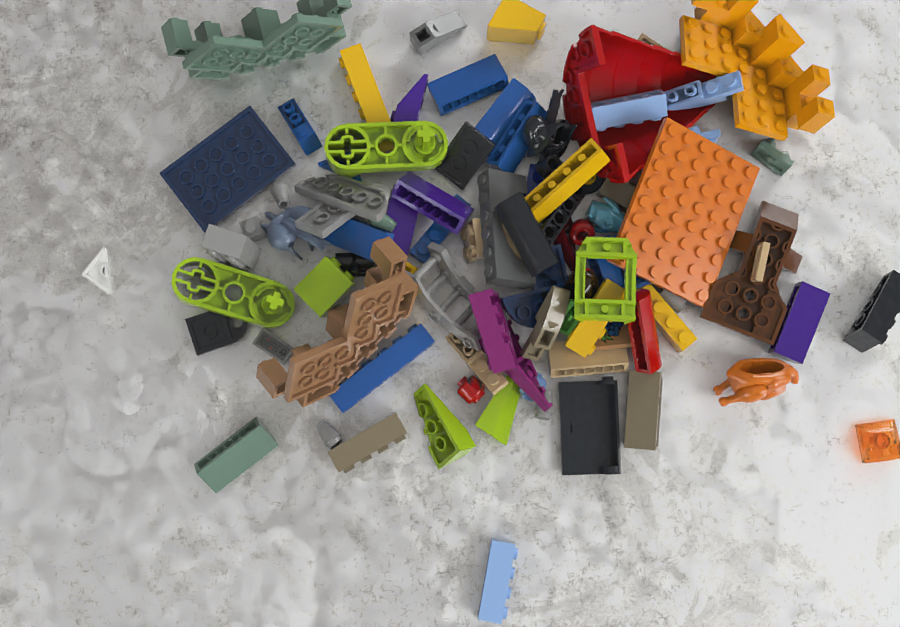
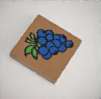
(615, 337)

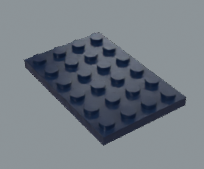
(227, 169)

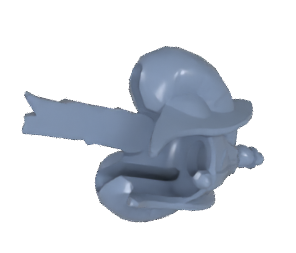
(283, 231)

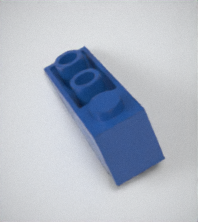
(300, 127)

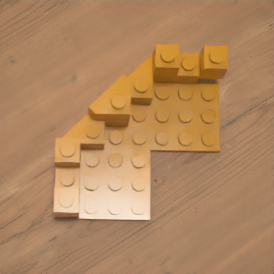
(776, 90)

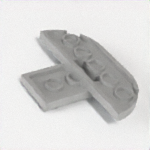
(340, 201)

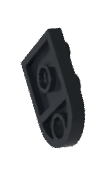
(213, 331)

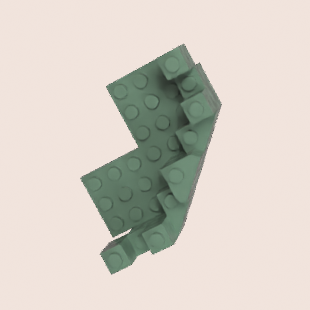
(265, 41)

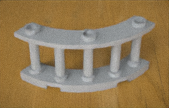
(461, 286)

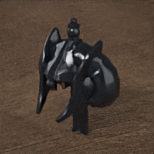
(548, 135)

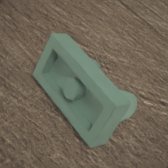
(771, 157)

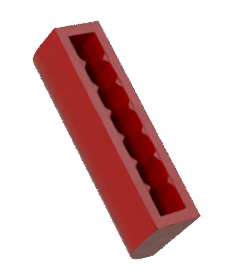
(644, 335)

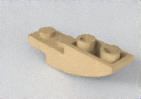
(478, 364)

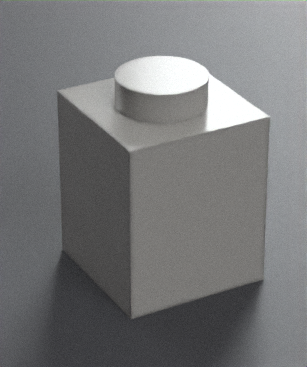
(252, 228)

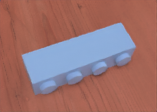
(629, 109)
(496, 581)

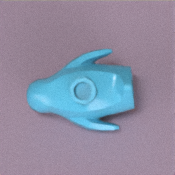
(605, 216)

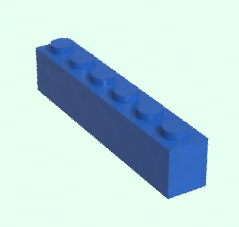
(383, 367)

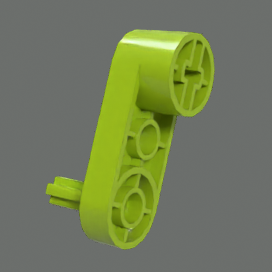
(421, 154)
(264, 310)

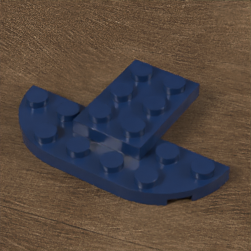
(524, 306)

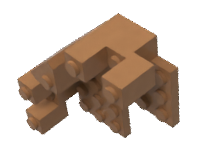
(354, 330)

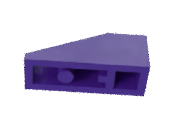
(411, 105)

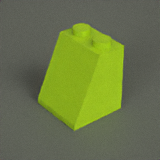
(325, 286)

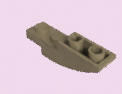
(548, 323)

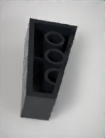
(878, 315)

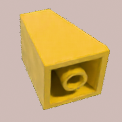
(516, 23)

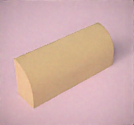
(566, 362)

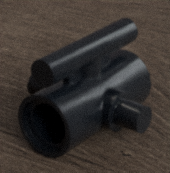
(354, 263)

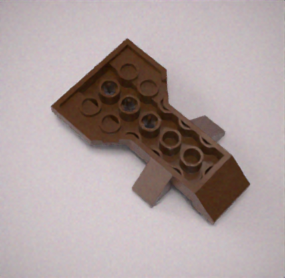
(766, 308)

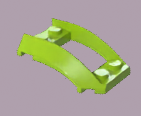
(605, 308)

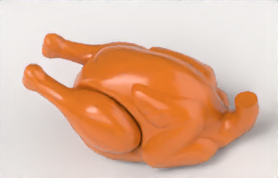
(756, 380)

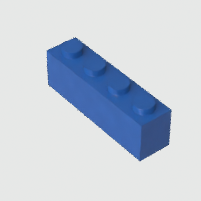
(512, 145)

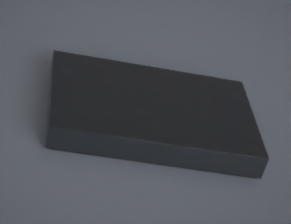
(465, 155)

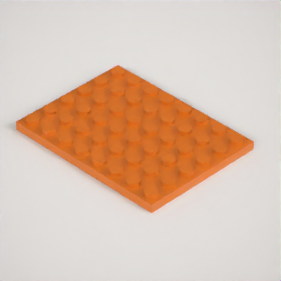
(685, 211)

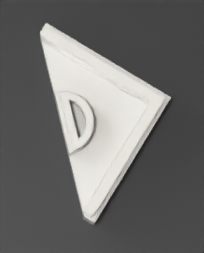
(99, 271)

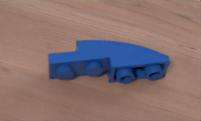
(436, 234)

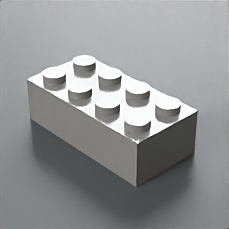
(231, 248)

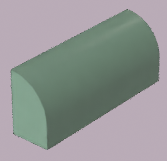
(235, 455)

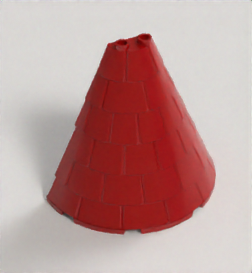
(615, 66)

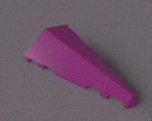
(526, 375)

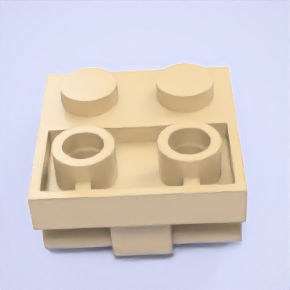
(472, 241)

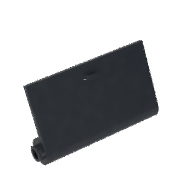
(593, 437)

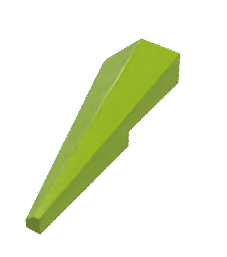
(500, 412)

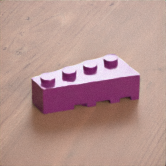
(494, 331)

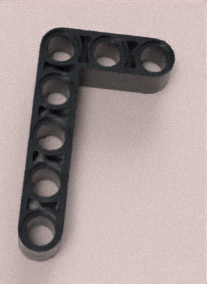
(555, 222)

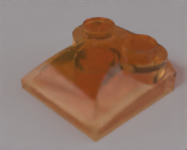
(878, 441)

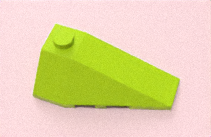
(445, 432)

